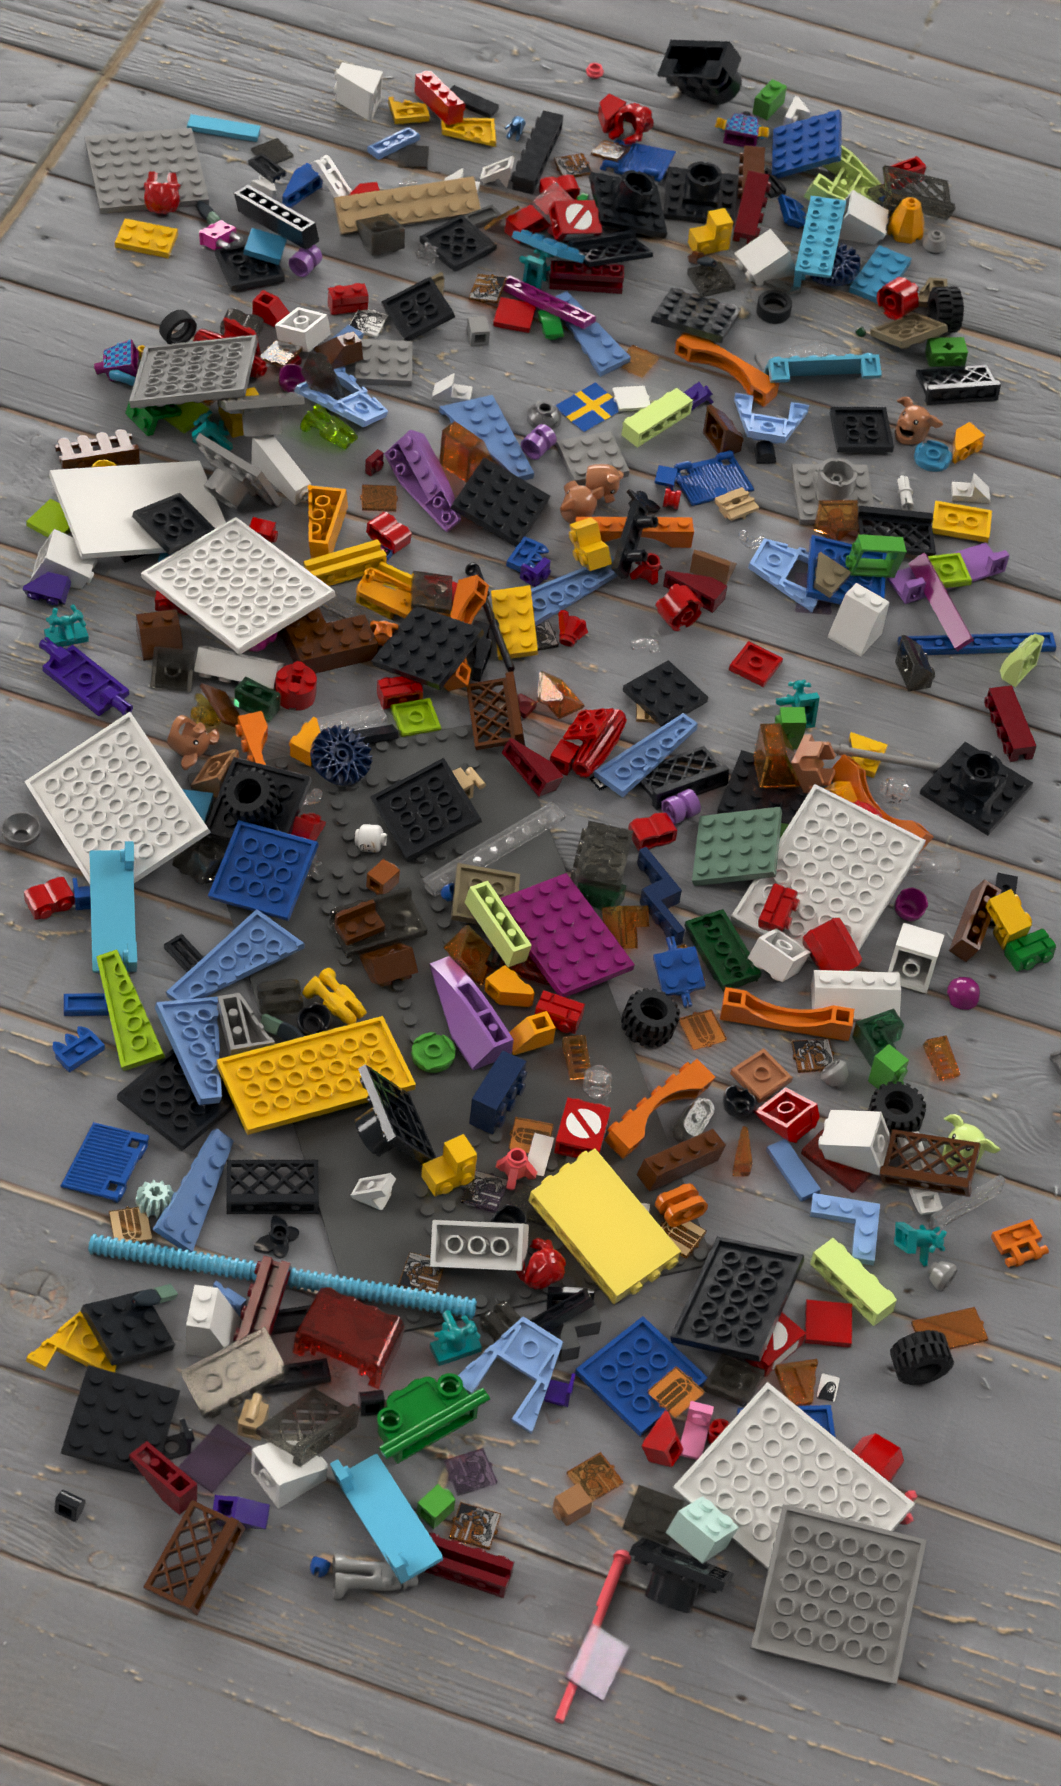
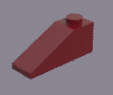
(707, 589)
(534, 768)
(165, 1477)

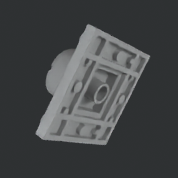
(262, 412)
(234, 477)
(829, 481)

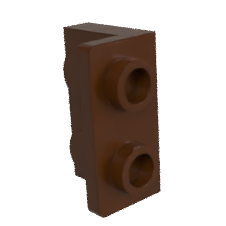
(358, 922)

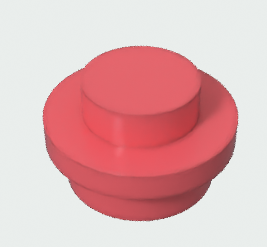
(594, 70)

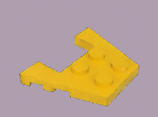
(74, 1341)

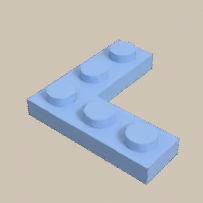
(861, 1213)

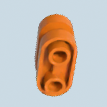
(681, 1205)

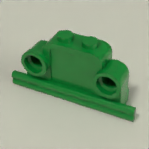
(425, 1414)

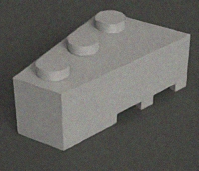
(240, 1025)

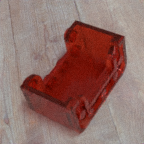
(350, 1334)

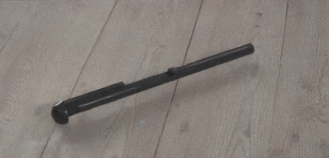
(474, 569)

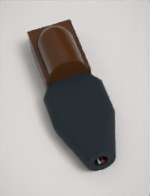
(699, 258)

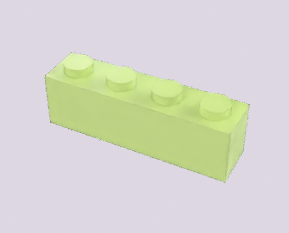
(656, 417)
(498, 923)
(853, 1281)

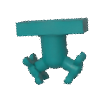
(535, 268)
(212, 431)
(67, 631)
(801, 699)
(909, 1238)
(456, 1343)

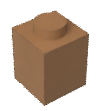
(572, 1504)

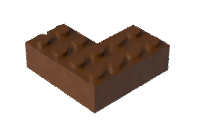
(329, 644)

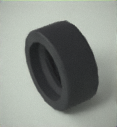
(774, 297)
(173, 320)

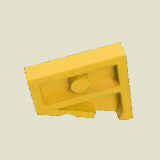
(408, 111)
(864, 743)

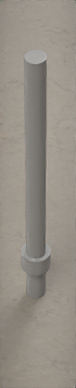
(845, 749)

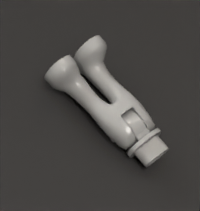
(382, 1576)

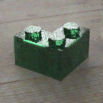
(877, 1032)

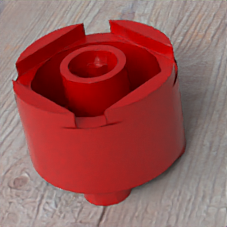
(898, 298)
(679, 607)
(296, 685)

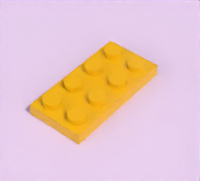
(516, 620)

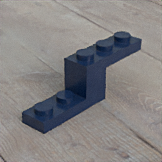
(660, 895)

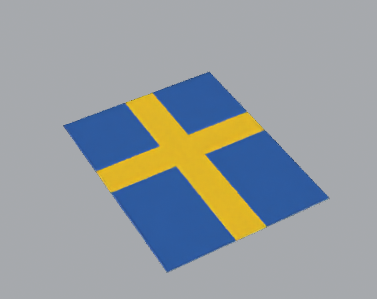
(588, 407)

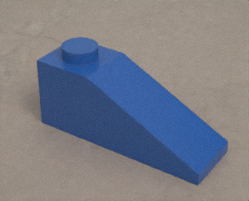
(301, 185)

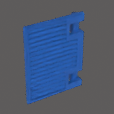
(642, 158)
(711, 478)
(105, 1160)

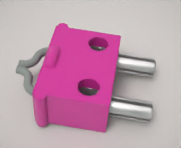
(219, 235)

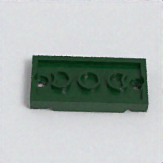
(722, 950)

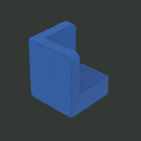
(666, 476)
(81, 896)

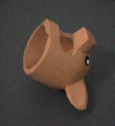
(915, 419)
(604, 476)
(579, 501)
(192, 741)

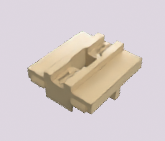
(736, 504)

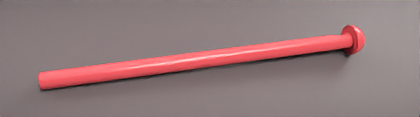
(621, 1558)

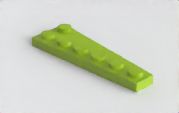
(130, 1024)

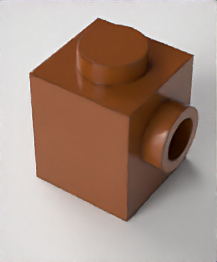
(383, 877)

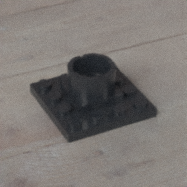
(699, 190)
(629, 203)
(976, 788)
(391, 1119)
(677, 1575)

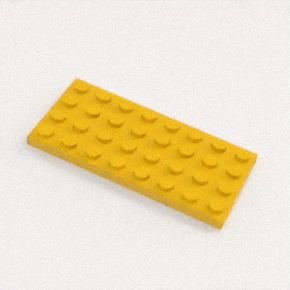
(311, 1074)

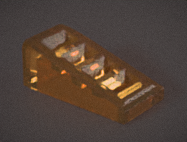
(571, 1041)
(942, 1042)
(743, 1157)

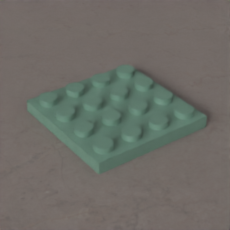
(737, 846)

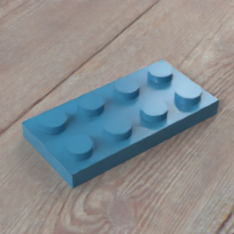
(548, 245)
(878, 271)

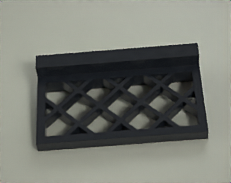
(610, 248)
(958, 392)
(899, 519)
(700, 783)
(272, 1201)

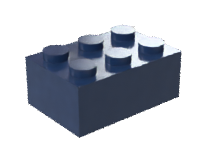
(498, 1092)

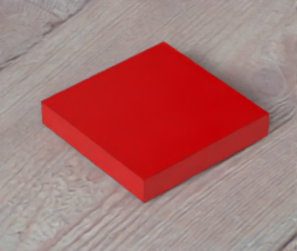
(514, 315)
(755, 664)
(828, 1323)

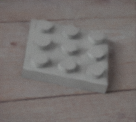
(385, 363)
(589, 450)

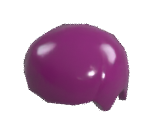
(289, 377)
(911, 904)
(963, 993)

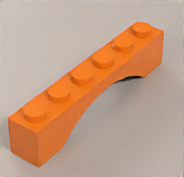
(701, 350)
(673, 531)
(468, 600)
(253, 734)
(849, 770)
(826, 1022)
(688, 1084)

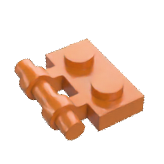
(1016, 1237)

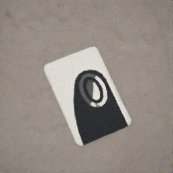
(828, 1387)

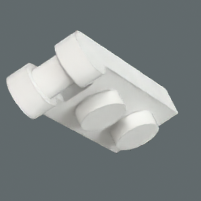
(331, 176)

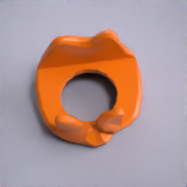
(383, 630)

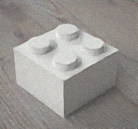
(303, 328)
(778, 955)

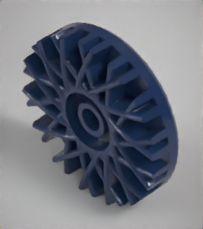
(844, 270)
(340, 756)

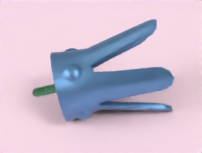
(517, 125)

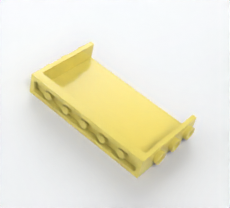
(604, 1226)

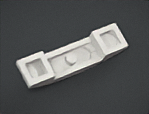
(925, 1201)

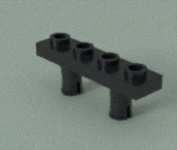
(627, 547)

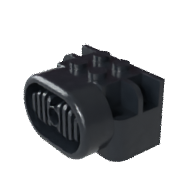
(703, 69)

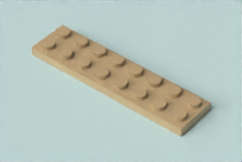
(409, 203)

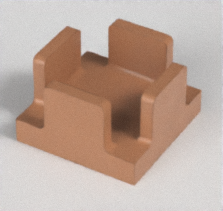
(809, 763)

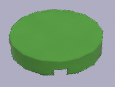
(433, 1052)

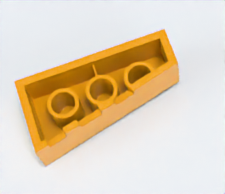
(326, 518)

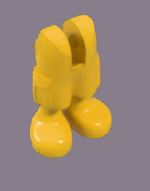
(340, 1002)

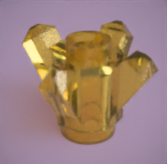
(204, 712)

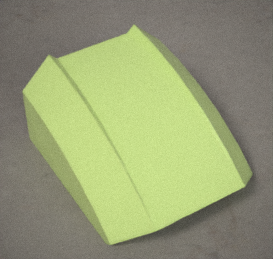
(1022, 660)

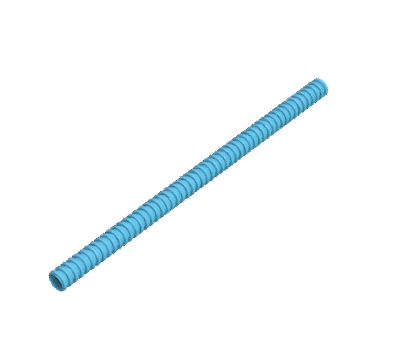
(297, 1279)

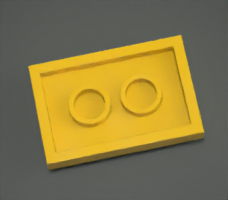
(146, 238)
(961, 521)

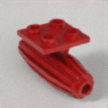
(234, 329)
(599, 734)

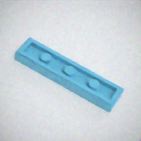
(224, 128)

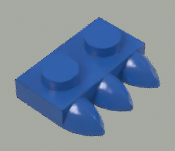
(792, 211)
(526, 552)
(78, 1049)

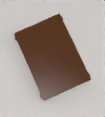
(221, 704)

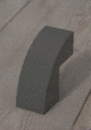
(581, 1325)

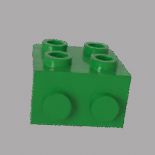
(148, 417)

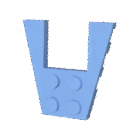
(356, 407)
(767, 427)
(774, 563)
(530, 1352)

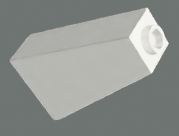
(279, 468)

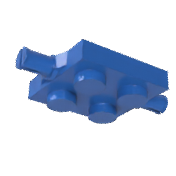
(679, 971)

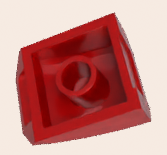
(832, 946)
(789, 1114)
(880, 1455)

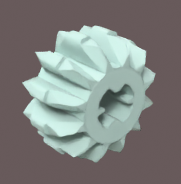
(154, 1198)

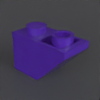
(50, 587)
(249, 1512)

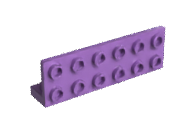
(980, 563)

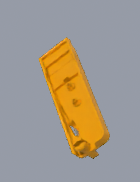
(394, 600)

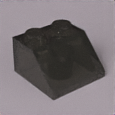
(381, 234)
(321, 375)
(914, 665)
(173, 668)
(200, 860)

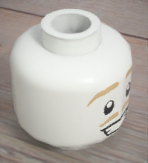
(370, 838)

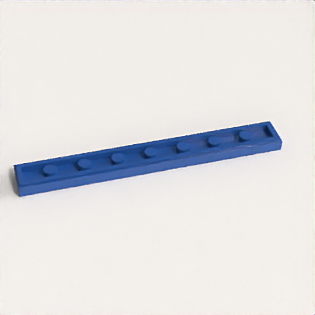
(982, 643)

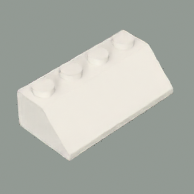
(232, 666)
(863, 991)
(478, 1245)

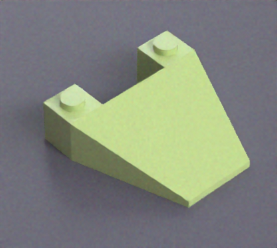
(849, 176)

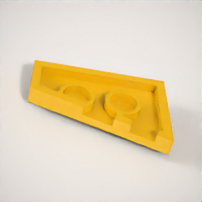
(472, 129)

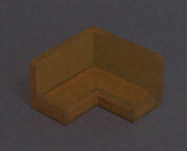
(624, 921)

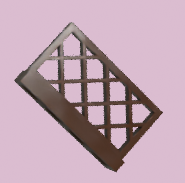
(512, 707)
(929, 1180)
(209, 1570)

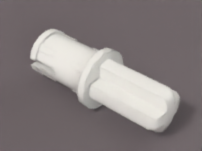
(905, 493)

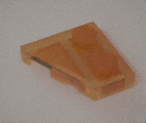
(797, 1380)

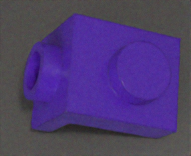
(699, 394)
(535, 575)

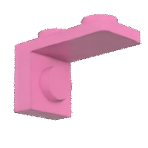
(696, 1430)

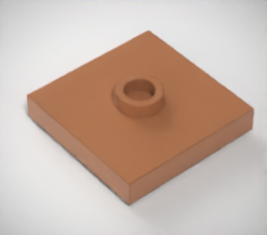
(761, 1075)

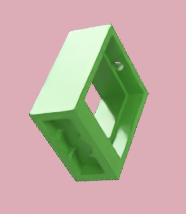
(876, 567)

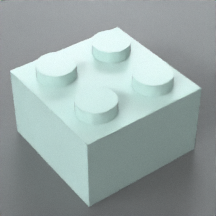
(702, 1529)

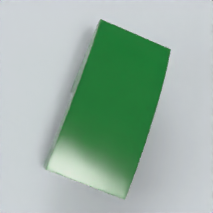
(551, 325)

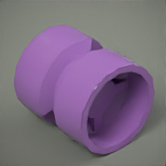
(305, 260)
(538, 441)
(683, 805)

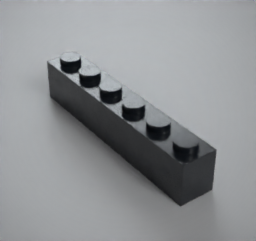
(537, 152)
(276, 217)

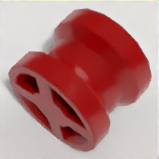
(672, 498)
(716, 1426)

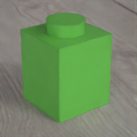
(436, 1506)

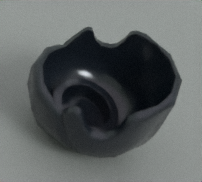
(314, 1019)
(739, 1103)
(509, 1214)

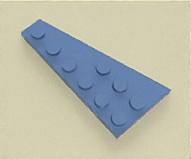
(488, 423)
(244, 951)
(195, 1040)

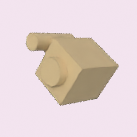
(469, 781)
(252, 1415)

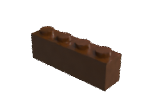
(752, 159)
(973, 921)
(681, 1160)

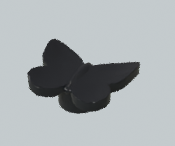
(643, 498)
(277, 1239)

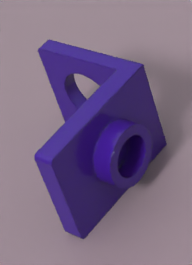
(559, 1392)

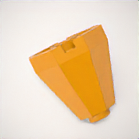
(907, 221)

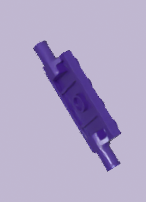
(84, 679)

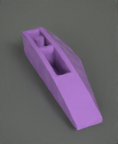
(423, 477)
(469, 1015)

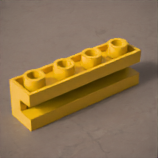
(346, 563)

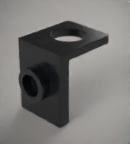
(183, 1439)

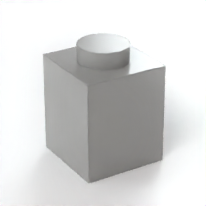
(478, 331)

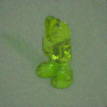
(333, 429)

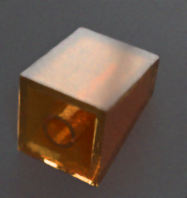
(461, 451)
(774, 757)

